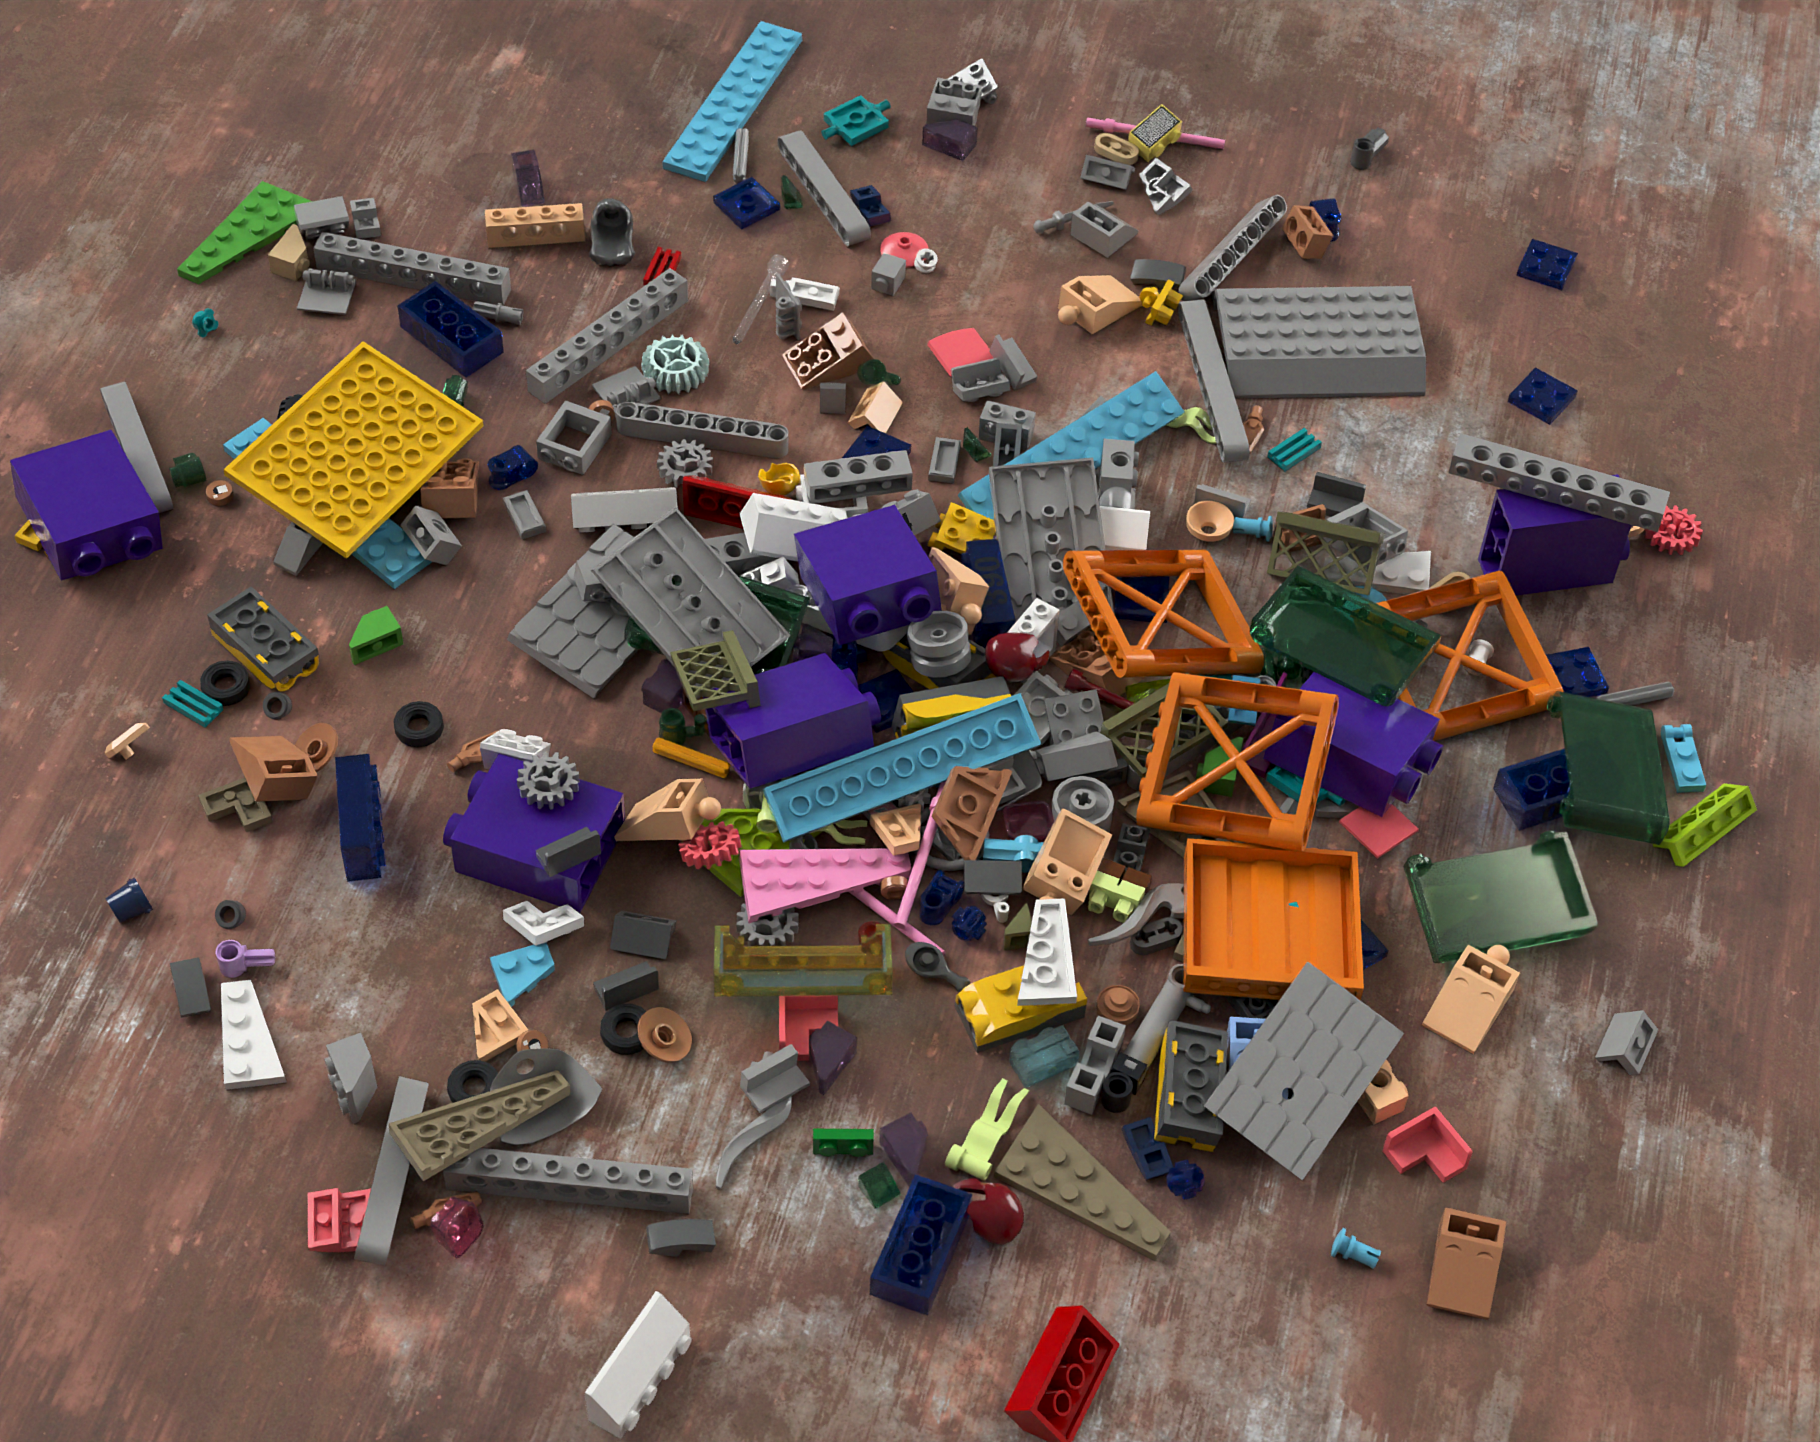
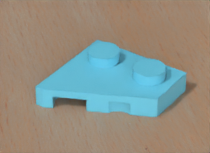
(521, 970)

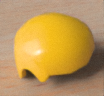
(780, 478)

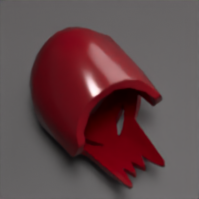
(1013, 656)
(997, 1217)

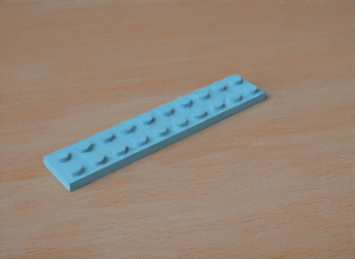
(732, 101)
(1126, 416)
(385, 552)
(900, 767)

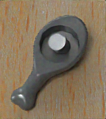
(930, 963)

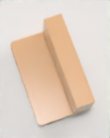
(876, 408)

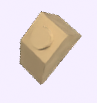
(289, 255)

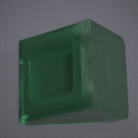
(790, 194)
(974, 446)
(1270, 668)
(878, 1185)

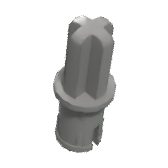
(499, 312)

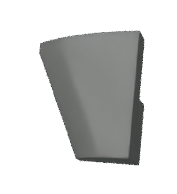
(1163, 186)

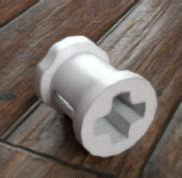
(1481, 651)

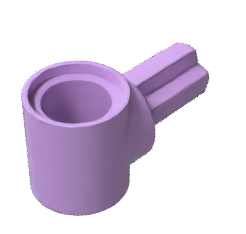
(241, 958)

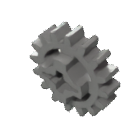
(684, 461)
(545, 780)
(768, 929)

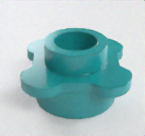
(200, 319)

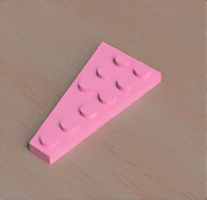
(811, 876)

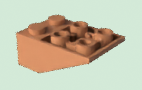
(827, 353)
(453, 490)
(1088, 657)
(274, 768)
(1466, 1263)

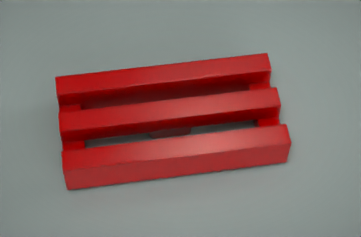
(675, 257)

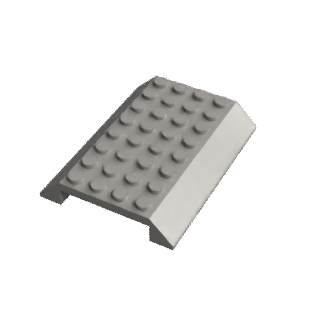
(1321, 341)

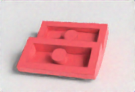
(959, 348)
(335, 1219)

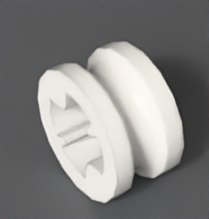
(919, 262)

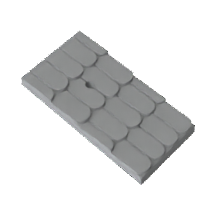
(1039, 518)
(700, 604)
(578, 637)
(1319, 1047)

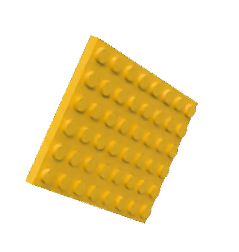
(353, 449)

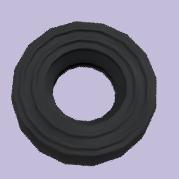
(226, 669)
(418, 710)
(609, 1022)
(466, 1071)

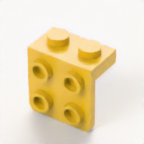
(961, 526)

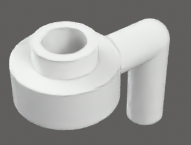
(1000, 906)

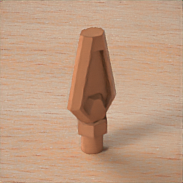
(1253, 427)
(469, 754)
(427, 1215)

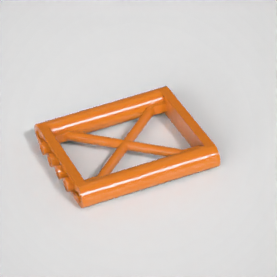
(1484, 592)
(1237, 656)
(1195, 693)

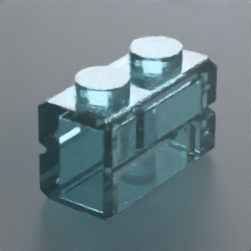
(1043, 1055)

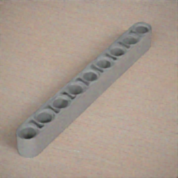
(1213, 381)

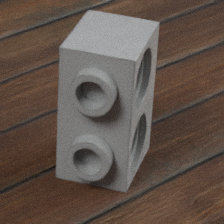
(1000, 413)

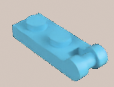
(1683, 758)

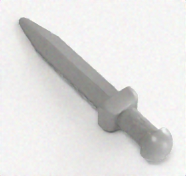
(1058, 219)

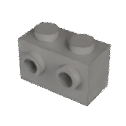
(1071, 622)

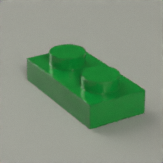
(843, 1141)

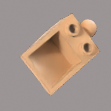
(1095, 302)
(959, 588)
(670, 813)
(1067, 861)
(1472, 997)

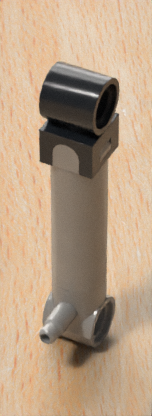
(1131, 1066)

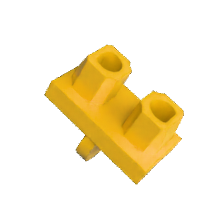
(1159, 312)

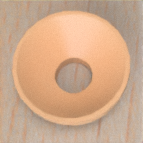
(1209, 514)

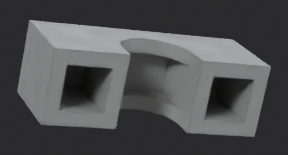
(1100, 1054)

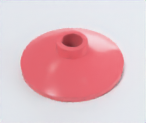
(904, 246)

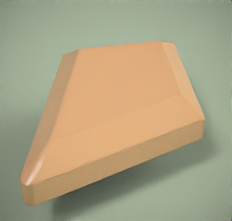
(121, 743)

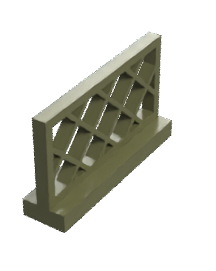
(1327, 529)
(734, 667)
(1145, 712)

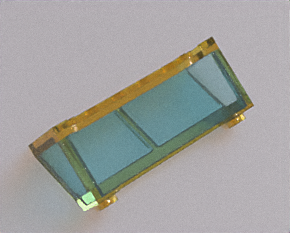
(803, 969)

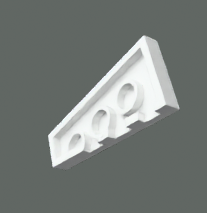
(1400, 574)
(1048, 962)
(247, 1044)

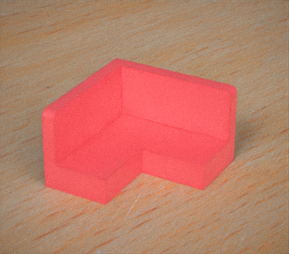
(801, 1017)
(1428, 1139)

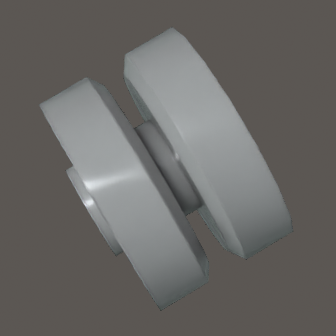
(939, 644)
(1086, 799)

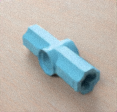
(1023, 848)

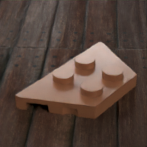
(969, 806)

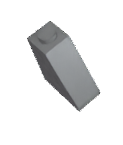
(1076, 757)

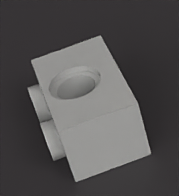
(431, 535)

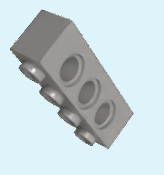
(858, 476)

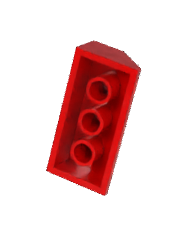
(716, 500)
(1062, 1375)

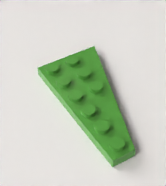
(251, 225)

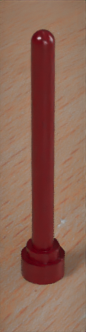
(1078, 682)

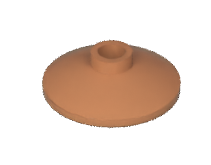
(319, 744)
(672, 1030)

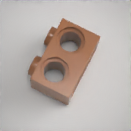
(1307, 232)

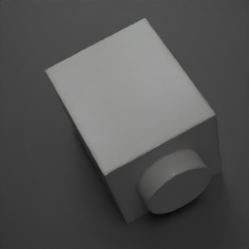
(888, 274)

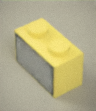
(1155, 133)

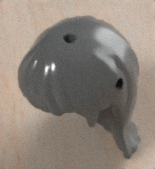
(611, 233)

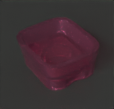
(1028, 819)
(457, 1226)

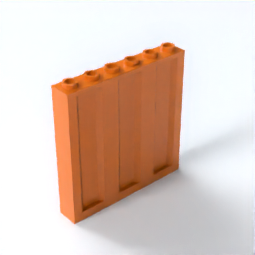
(1246, 934)

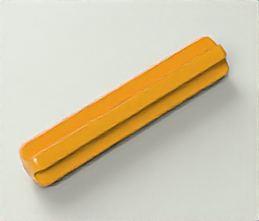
(691, 757)

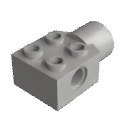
(1118, 474)

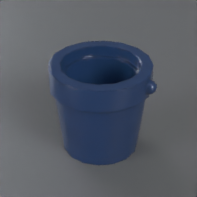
(129, 901)

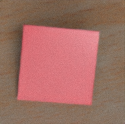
(1378, 832)

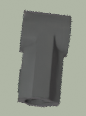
(1367, 148)

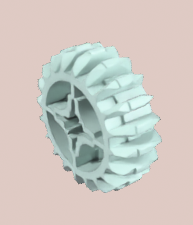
(675, 363)

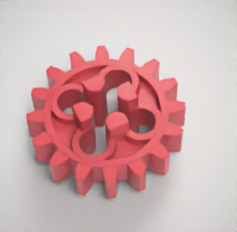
(1683, 527)
(723, 841)

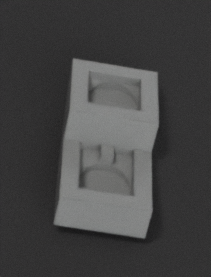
(365, 218)

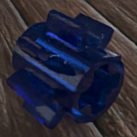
(969, 923)
(1185, 1179)

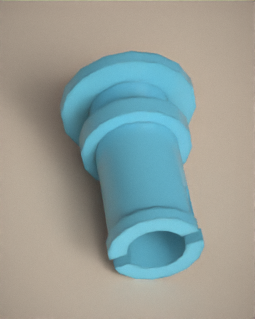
(1254, 527)
(1354, 1249)

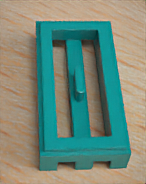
(1291, 446)
(196, 700)

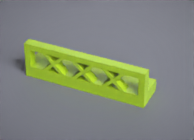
(1708, 822)

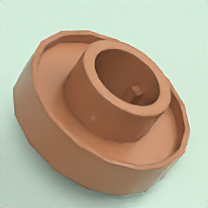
(1118, 1004)

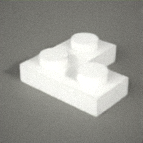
(540, 926)

